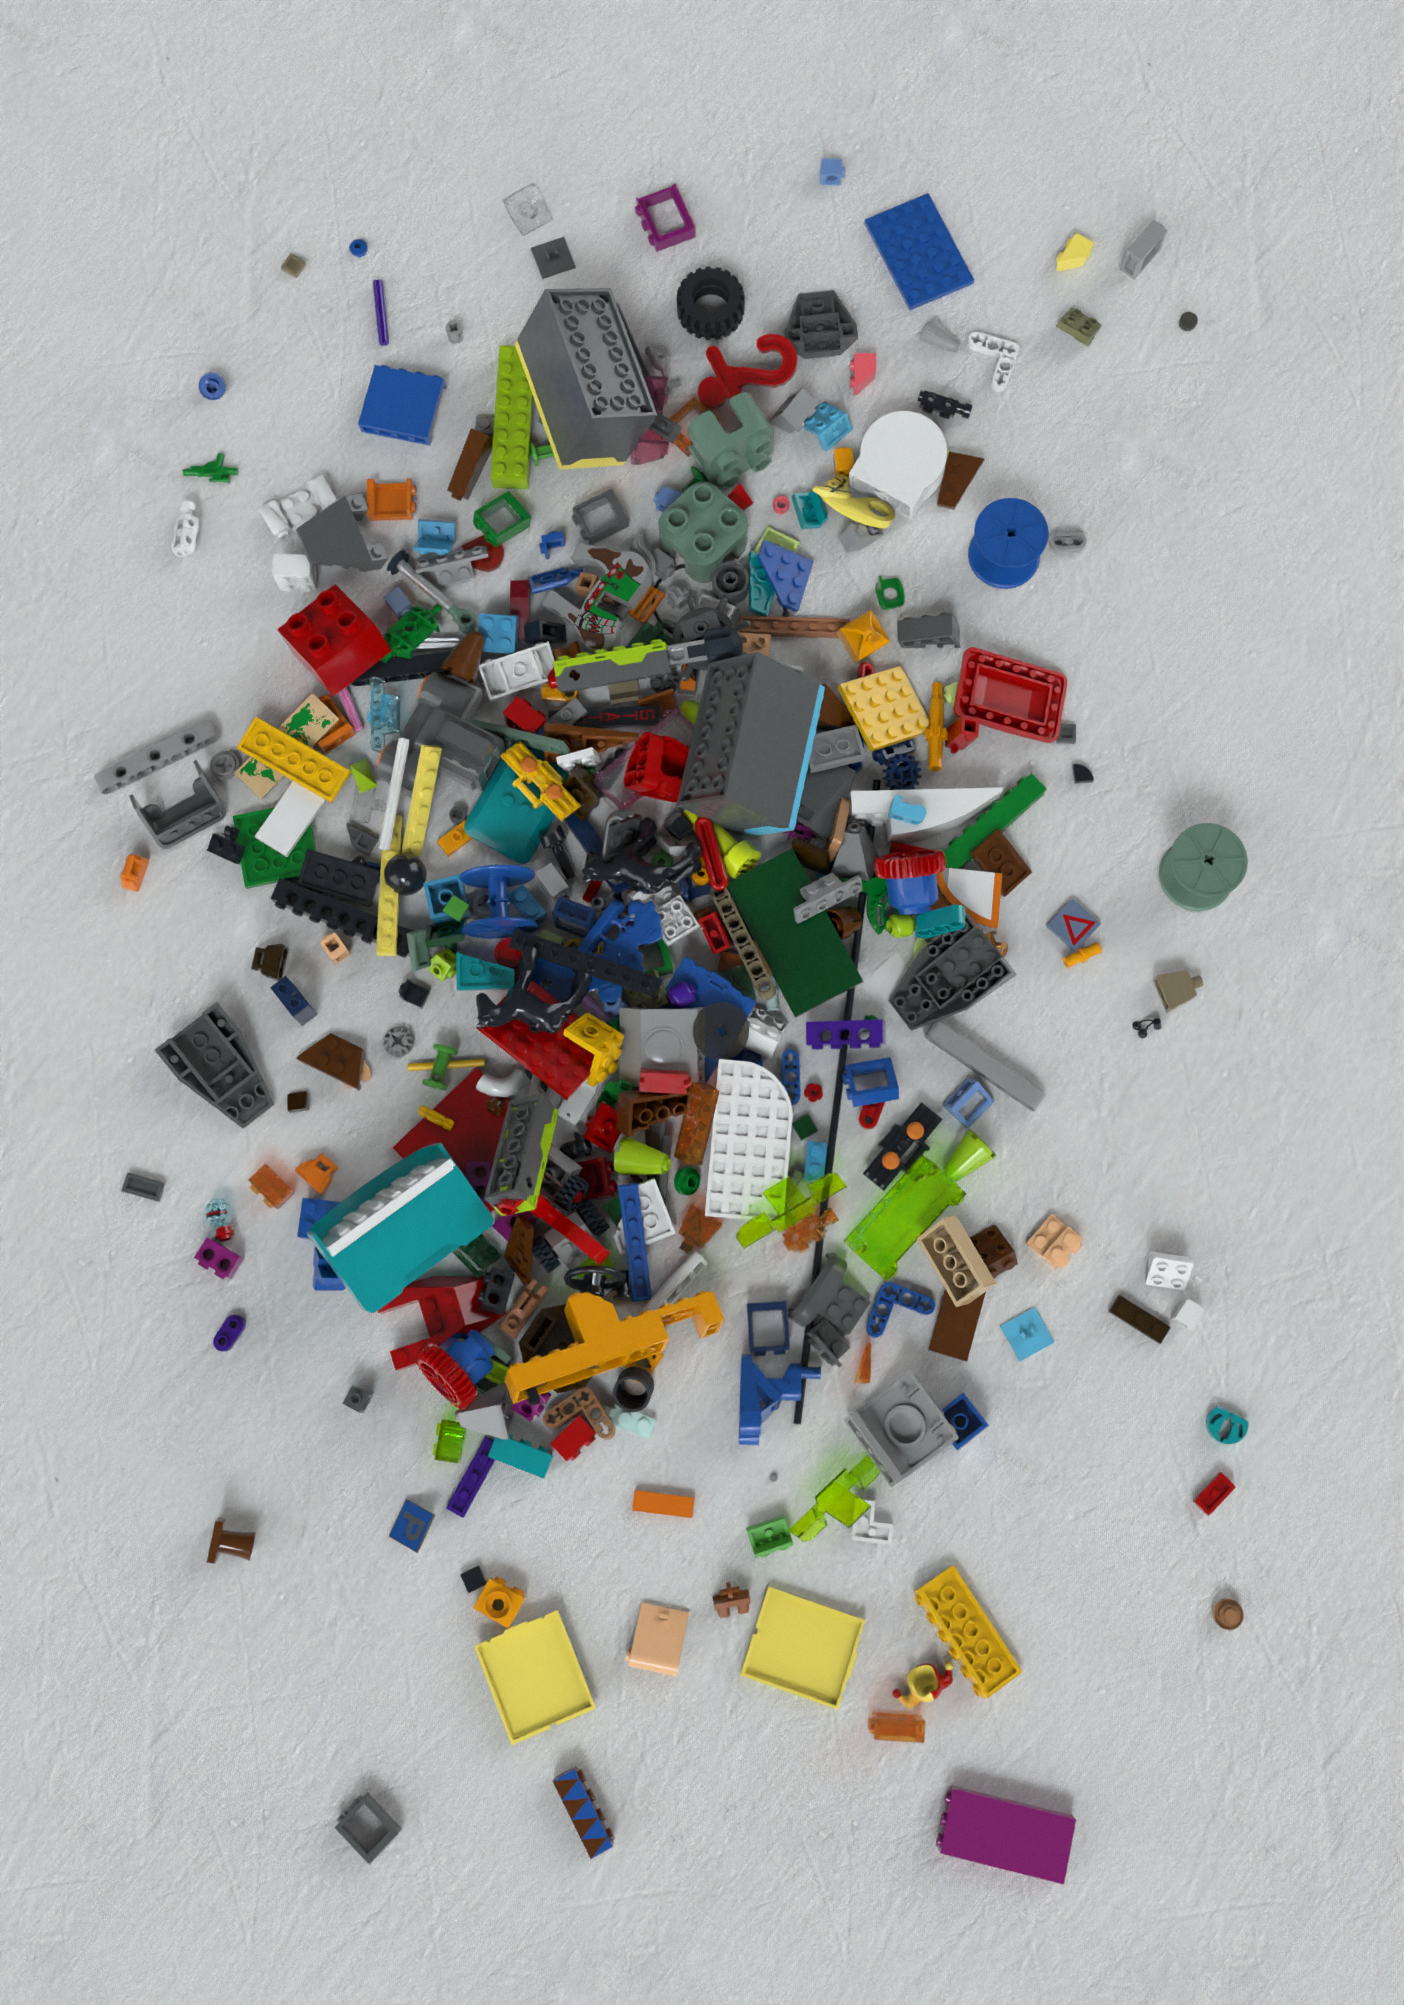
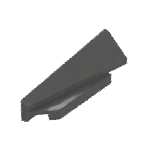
(656, 1139)

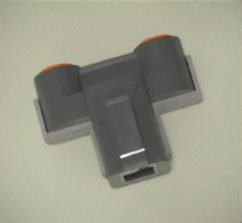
(442, 720)

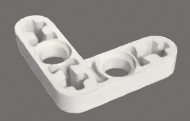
(1004, 356)

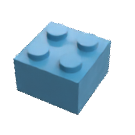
(499, 632)
(440, 892)

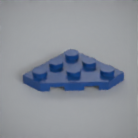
(786, 573)

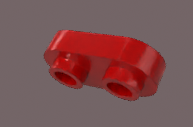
(871, 1111)

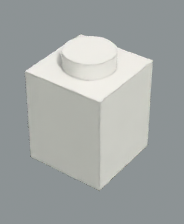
(1188, 1313)

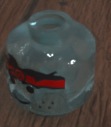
(217, 1213)

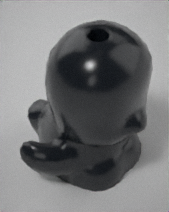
(576, 1148)

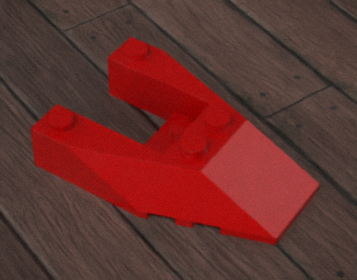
(447, 1308)

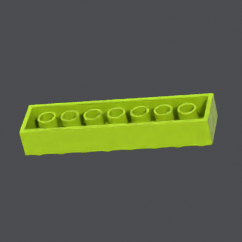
(512, 423)

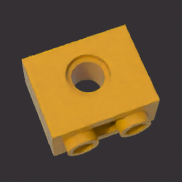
(512, 1599)

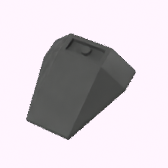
(821, 798)

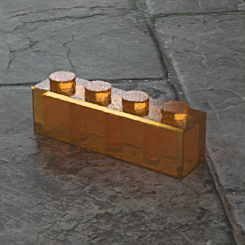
(696, 1123)

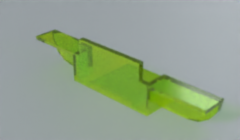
(789, 1206)
(838, 1501)

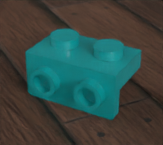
(809, 510)

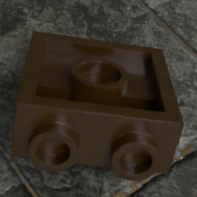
(581, 788)

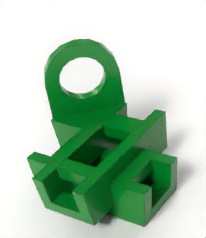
(611, 1092)

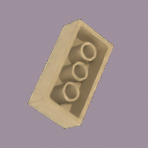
(956, 1261)

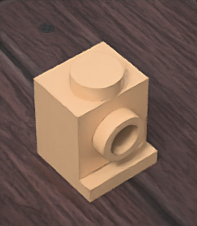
(339, 954)

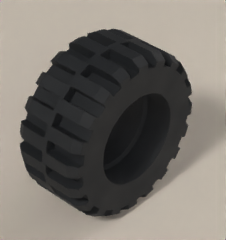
(710, 282)

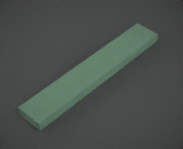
(528, 739)

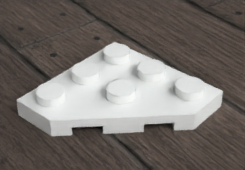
(654, 1216)

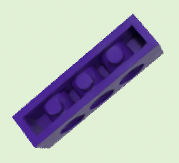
(815, 1030)

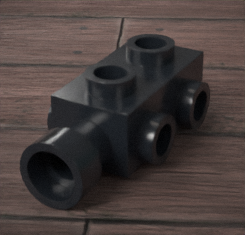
(939, 405)

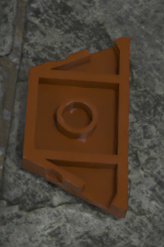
(336, 1059)

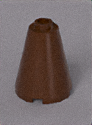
(466, 657)

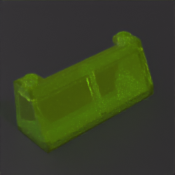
(903, 1216)

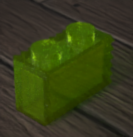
(450, 1441)

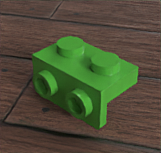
(769, 1536)

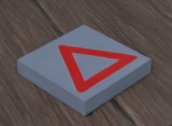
(1073, 925)

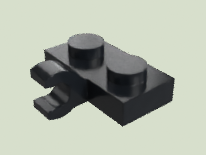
(226, 846)

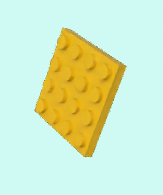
(884, 708)

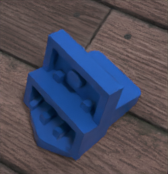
(324, 1277)

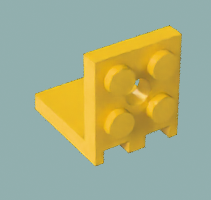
(604, 1044)

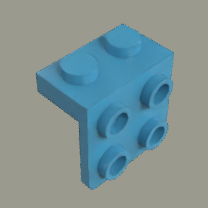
(435, 536)

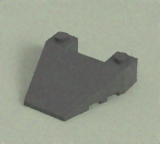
(336, 539)

